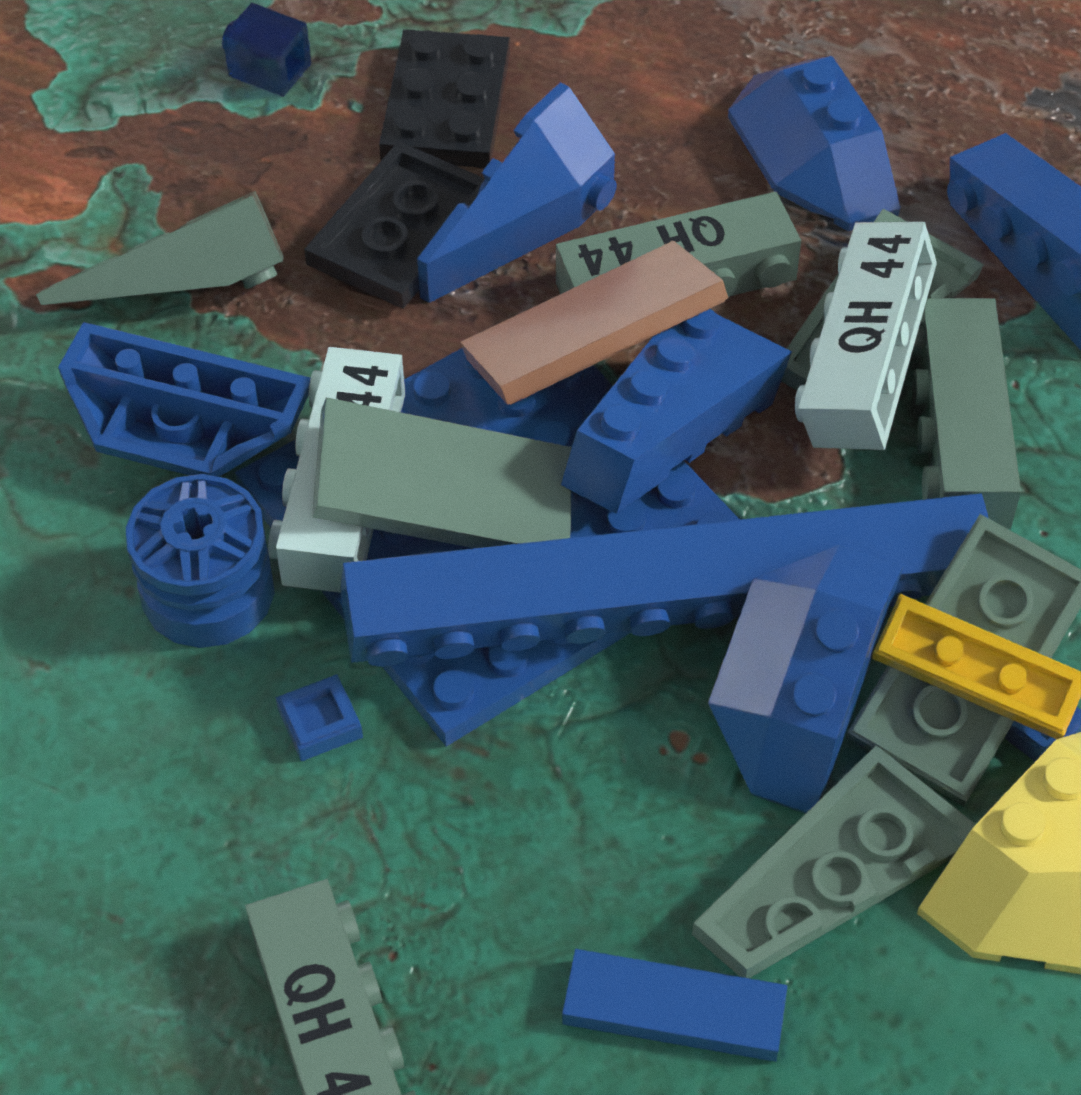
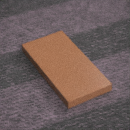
(593, 321)

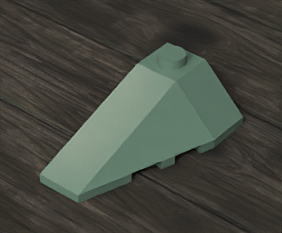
(204, 253)

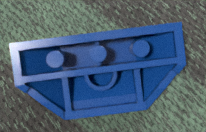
(817, 141)
(177, 402)
(800, 669)

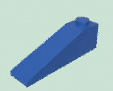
(535, 195)

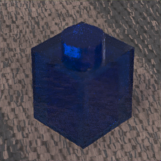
(267, 49)

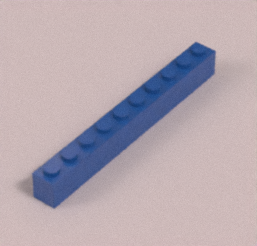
(625, 578)

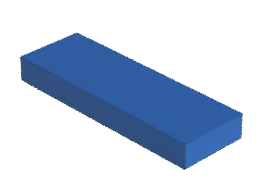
(675, 1005)

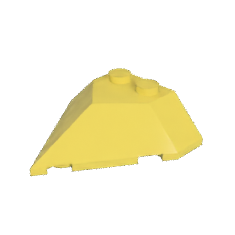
(1019, 870)

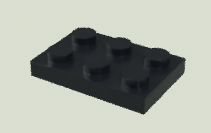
(447, 95)
(390, 223)

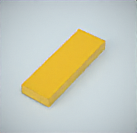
(980, 667)

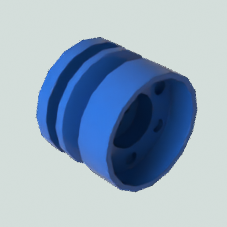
(200, 560)

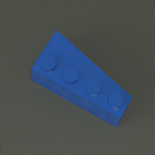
(1027, 219)
(670, 405)

